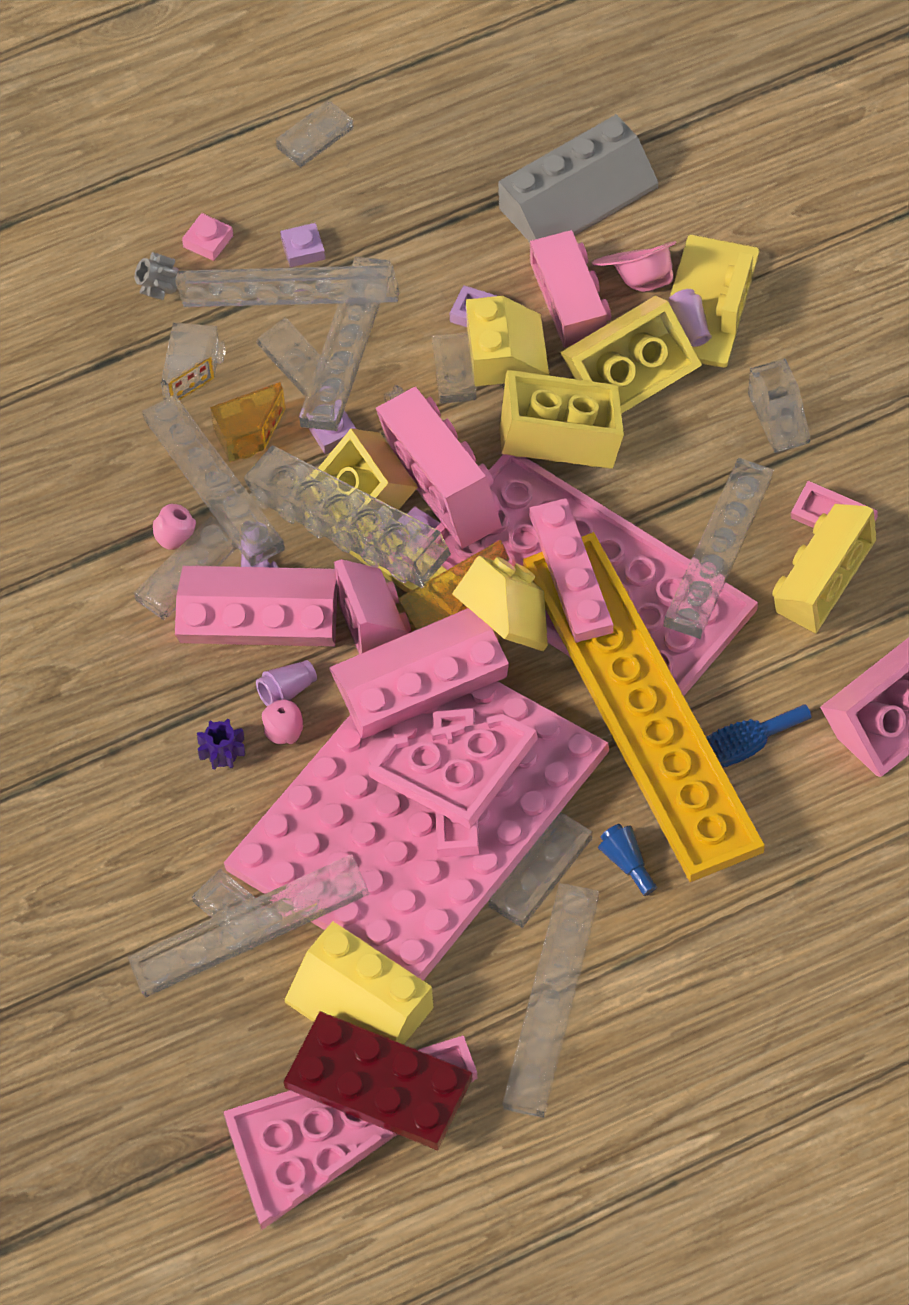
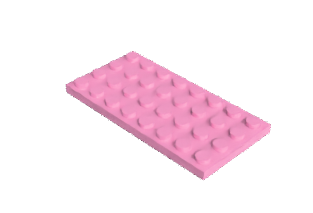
(643, 564)

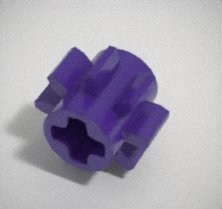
(221, 744)

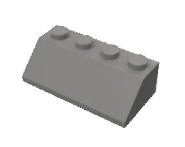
(578, 182)

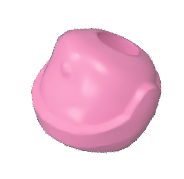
(173, 526)
(282, 722)

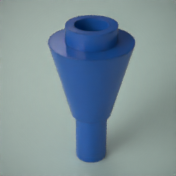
(622, 849)

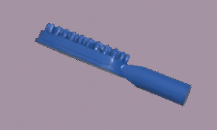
(746, 738)

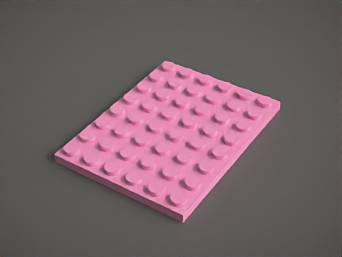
(415, 897)

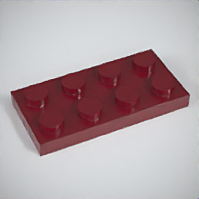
(378, 1080)

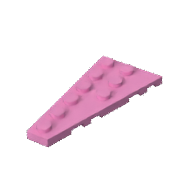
(300, 1145)

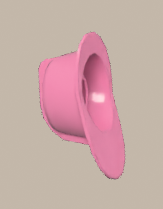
(643, 268)

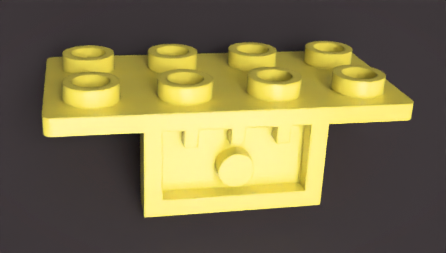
(722, 277)

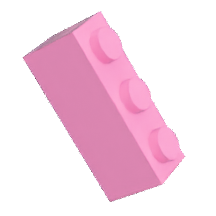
(568, 286)

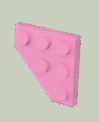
(455, 766)

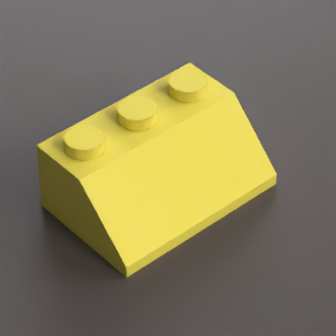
(636, 352)
(560, 419)
(825, 565)
(359, 986)

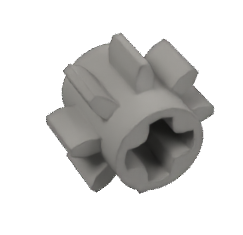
(156, 276)

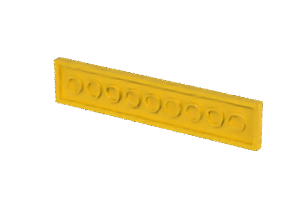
(655, 727)

